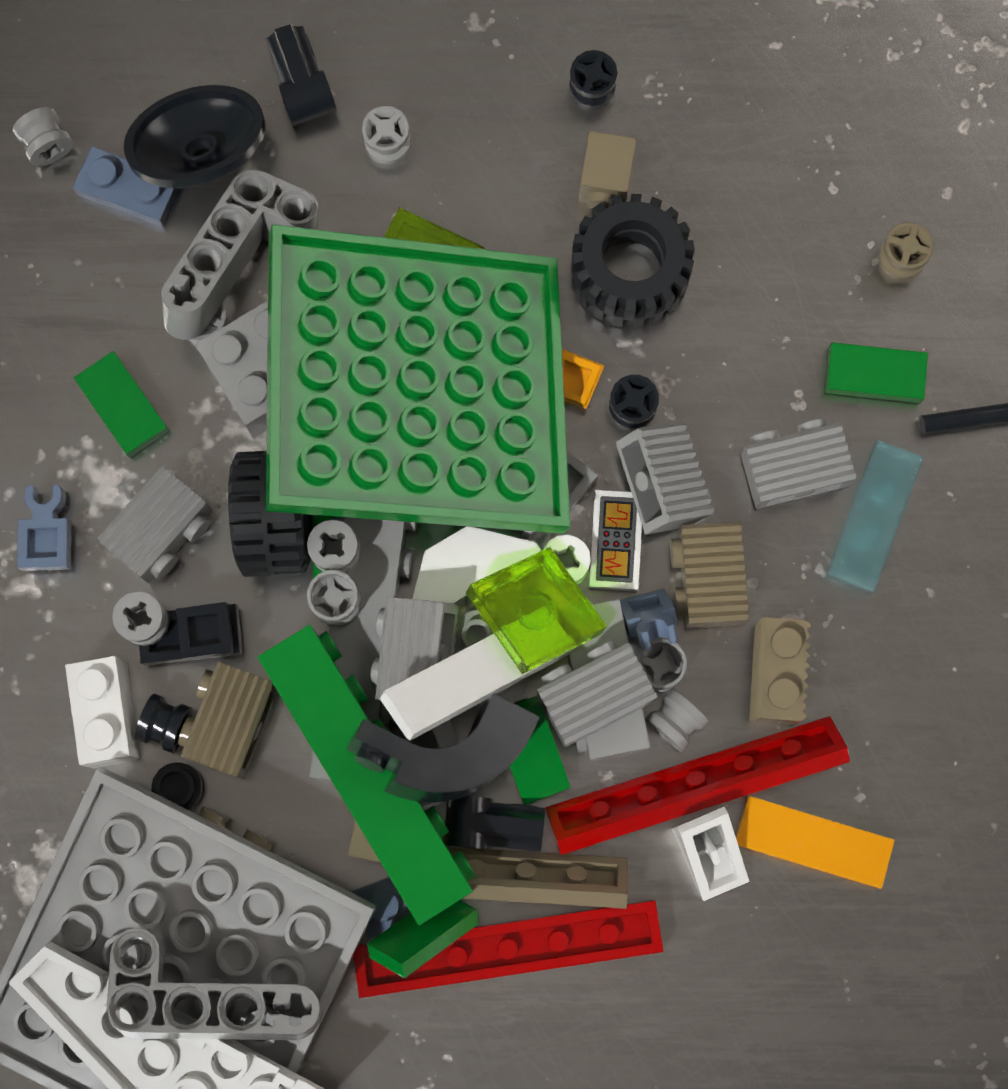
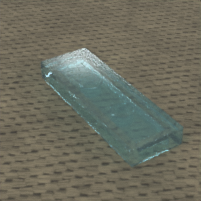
(874, 517)

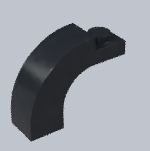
(449, 772)

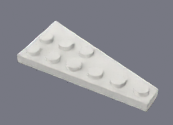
(73, 1002)

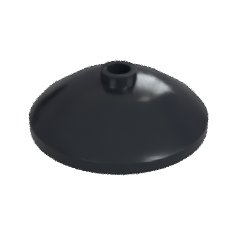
(194, 136)

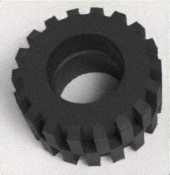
(638, 224)
(261, 539)

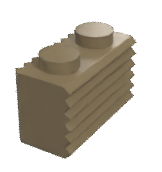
(711, 575)
(779, 671)
(228, 719)

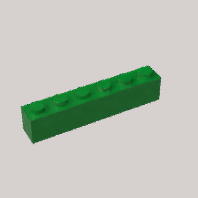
(396, 828)

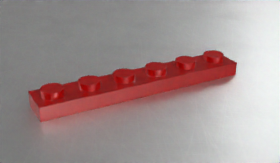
(697, 784)
(523, 948)

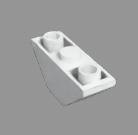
(464, 559)

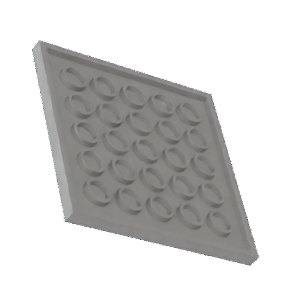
(207, 898)

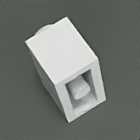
(102, 712)

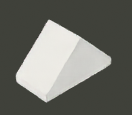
(711, 853)

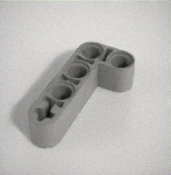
(245, 214)
(215, 997)

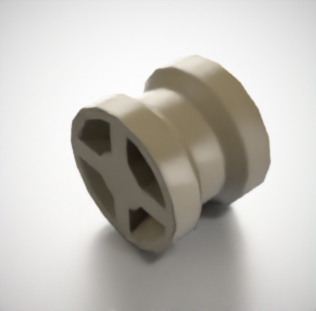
(911, 241)

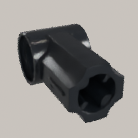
(302, 84)
(482, 823)

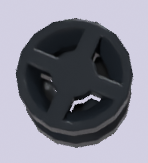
(593, 68)
(633, 393)
(162, 722)

